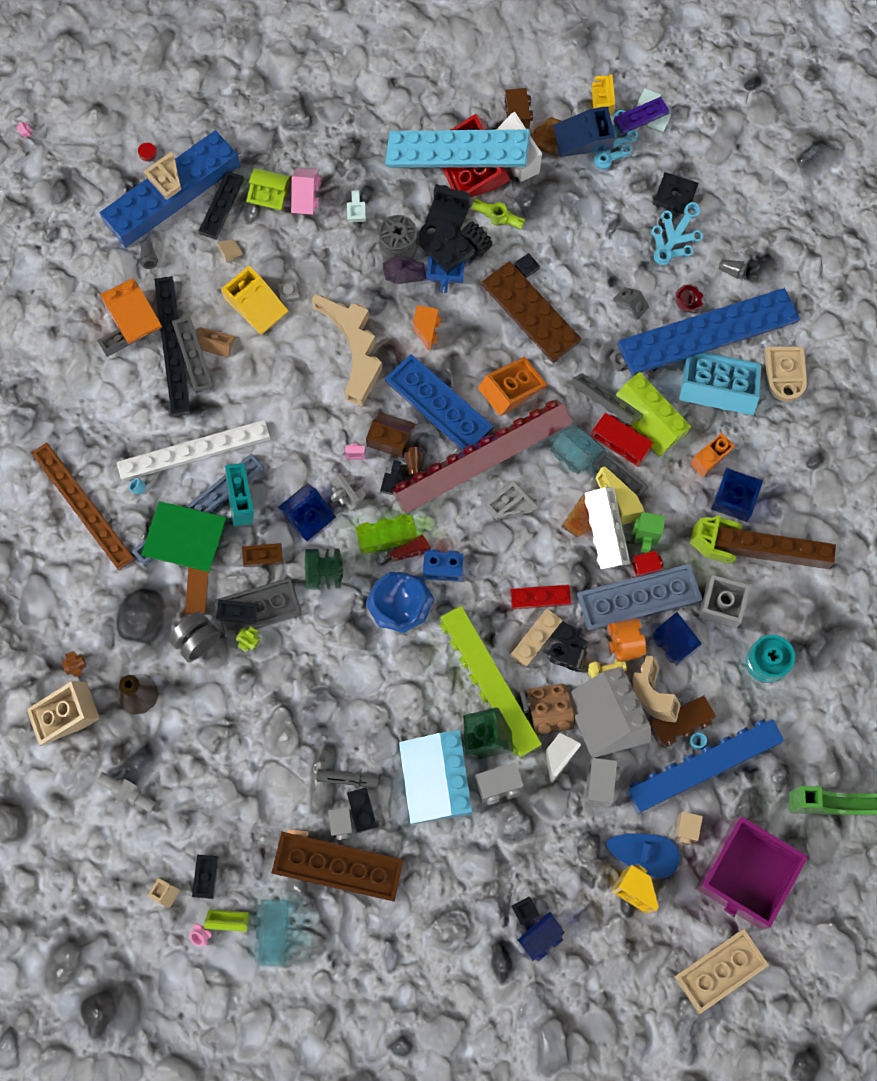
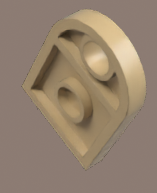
(786, 370)

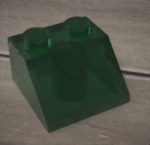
(486, 734)

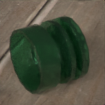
(323, 568)

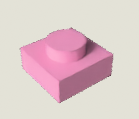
(355, 452)

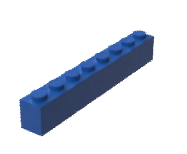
(704, 766)

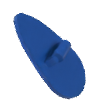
(650, 851)

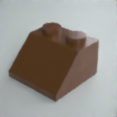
(389, 434)

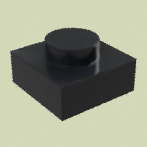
(527, 265)
(525, 910)

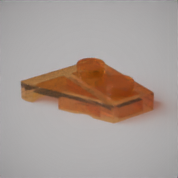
(545, 136)
(578, 519)

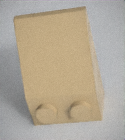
(63, 712)

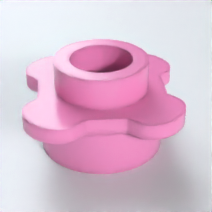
(199, 935)

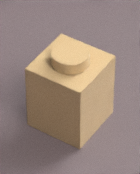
(688, 828)

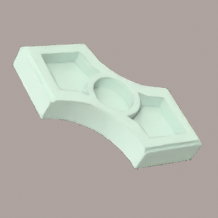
(661, 123)

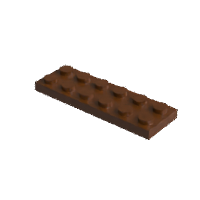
(531, 311)
(337, 866)

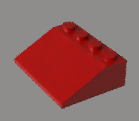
(475, 179)

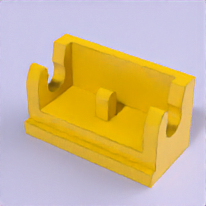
(603, 93)

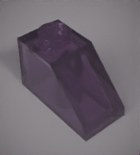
(403, 270)

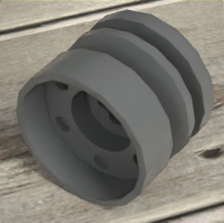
(397, 236)

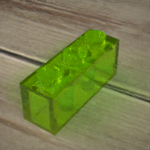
(385, 533)

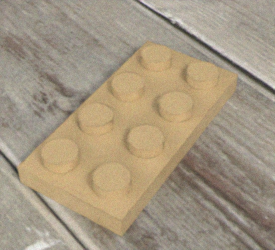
(721, 971)

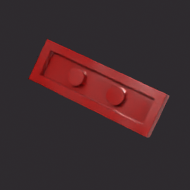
(540, 597)

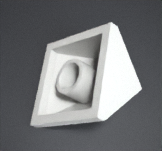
(559, 754)

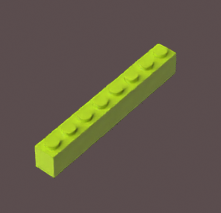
(488, 679)

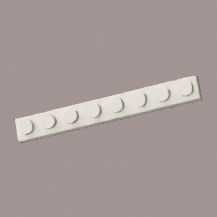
(193, 450)

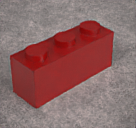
(622, 439)

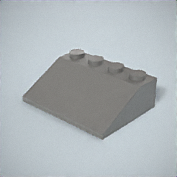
(609, 713)

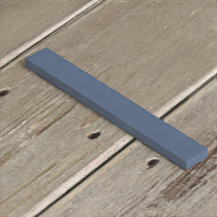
(211, 498)

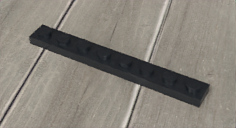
(172, 352)

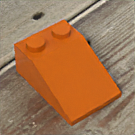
(130, 311)
(511, 385)

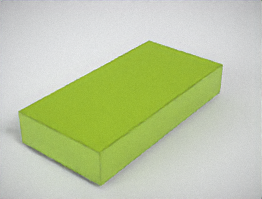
(227, 920)

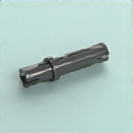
(347, 778)

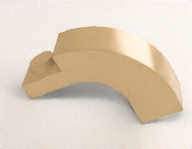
(659, 705)

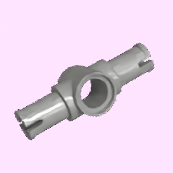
(126, 792)

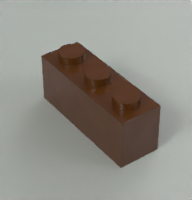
(690, 716)

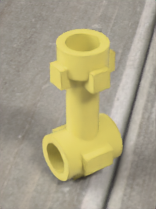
(595, 668)

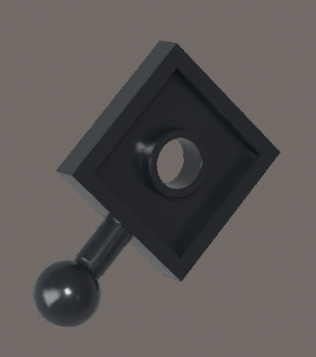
(665, 199)

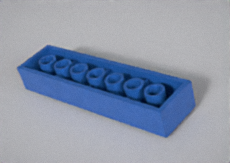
(146, 207)

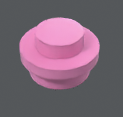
(25, 129)

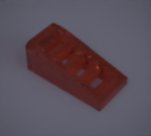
(410, 549)

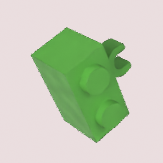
(648, 530)

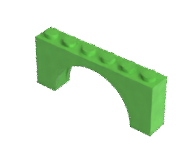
(818, 801)

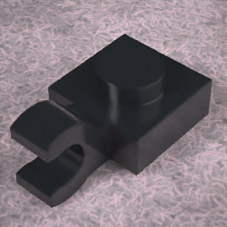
(390, 480)
(568, 635)

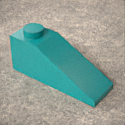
(239, 494)

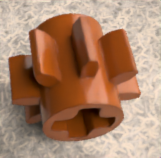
(74, 664)

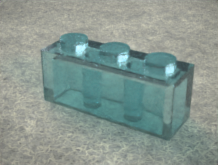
(272, 933)

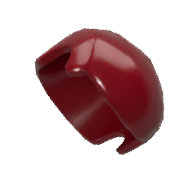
(688, 298)

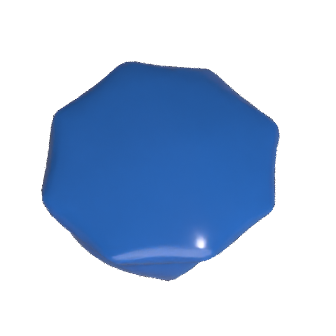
(399, 601)

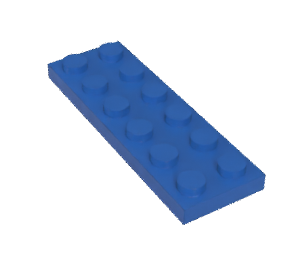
(438, 403)

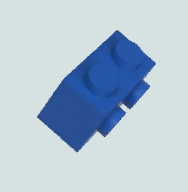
(443, 565)

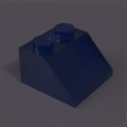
(307, 511)
(676, 639)
(540, 937)

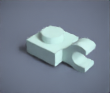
(356, 209)

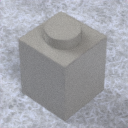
(340, 823)

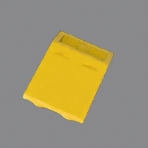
(254, 300)

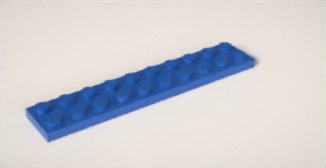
(708, 331)

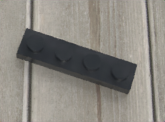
(221, 205)

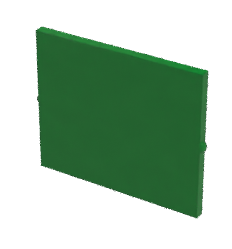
(184, 536)

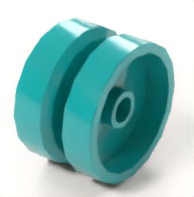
(767, 649)

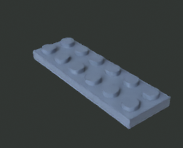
(639, 597)

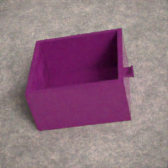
(751, 873)

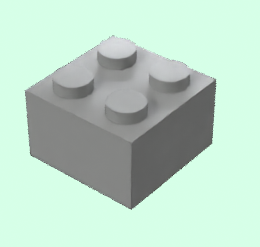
(724, 601)
(499, 783)
(600, 783)

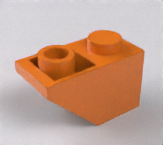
(425, 324)
(712, 455)

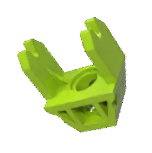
(705, 534)

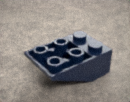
(585, 133)

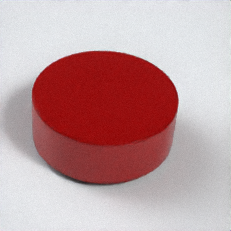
(147, 151)

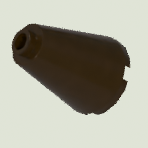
(137, 693)

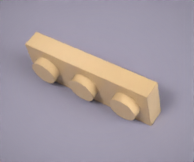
(536, 638)

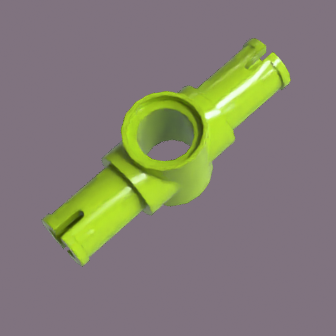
(491, 209)

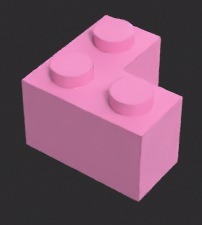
(304, 187)

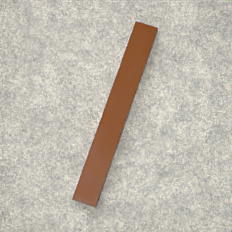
(82, 506)

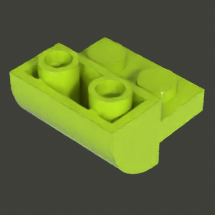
(268, 189)

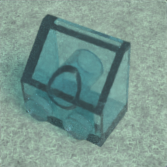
(576, 449)

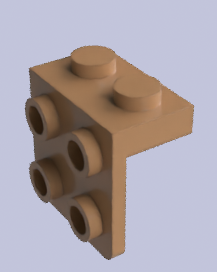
(551, 709)

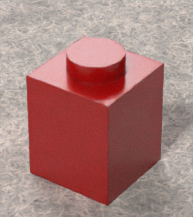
(646, 563)

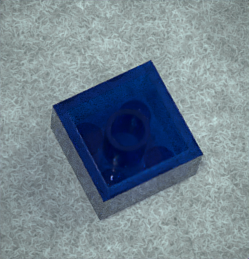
(736, 494)

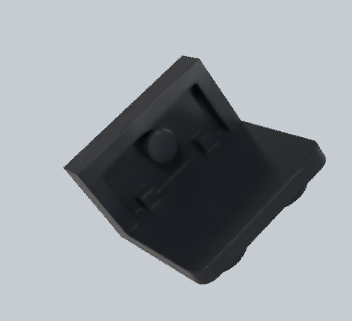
(449, 206)

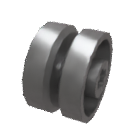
(194, 636)

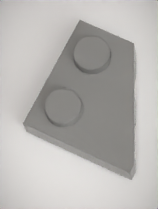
(510, 503)

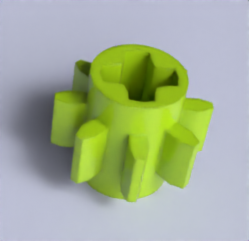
(248, 639)

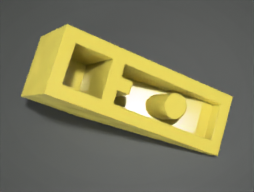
(627, 500)

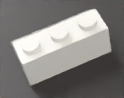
(534, 154)

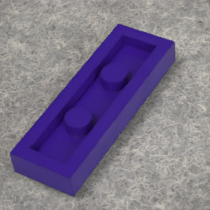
(641, 115)

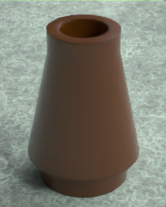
(413, 459)

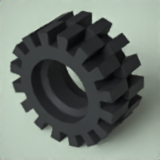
(477, 238)

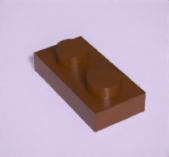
(262, 555)

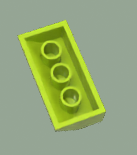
(658, 417)

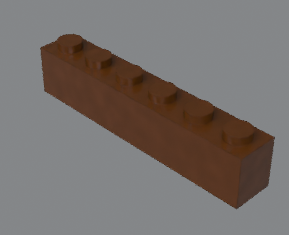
(775, 548)

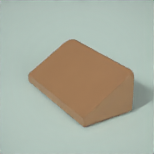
(215, 342)

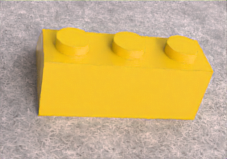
(637, 889)

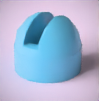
(137, 486)
(693, 741)

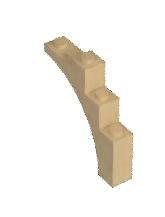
(351, 323)

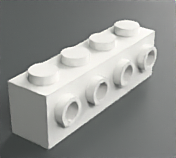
(607, 528)

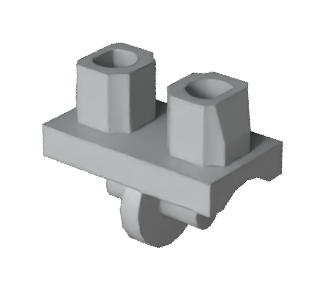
(344, 493)

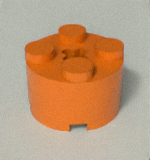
(627, 640)

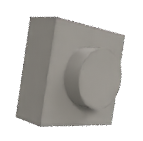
(288, 292)

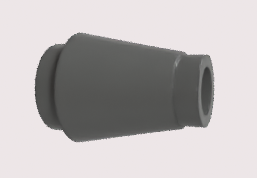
(148, 257)
(734, 268)

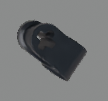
(570, 657)

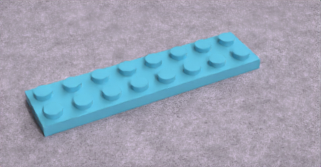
(458, 148)

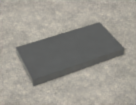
(276, 604)

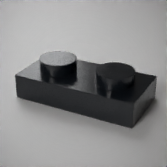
(237, 611)
(361, 810)
(205, 876)

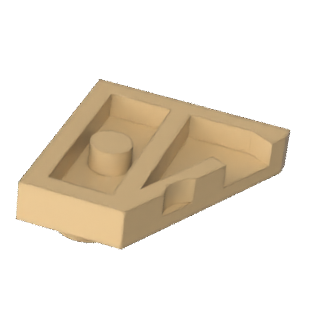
(164, 176)

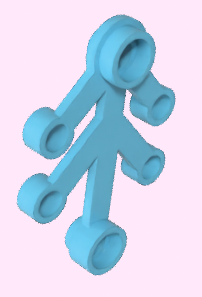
(609, 157)
(675, 237)

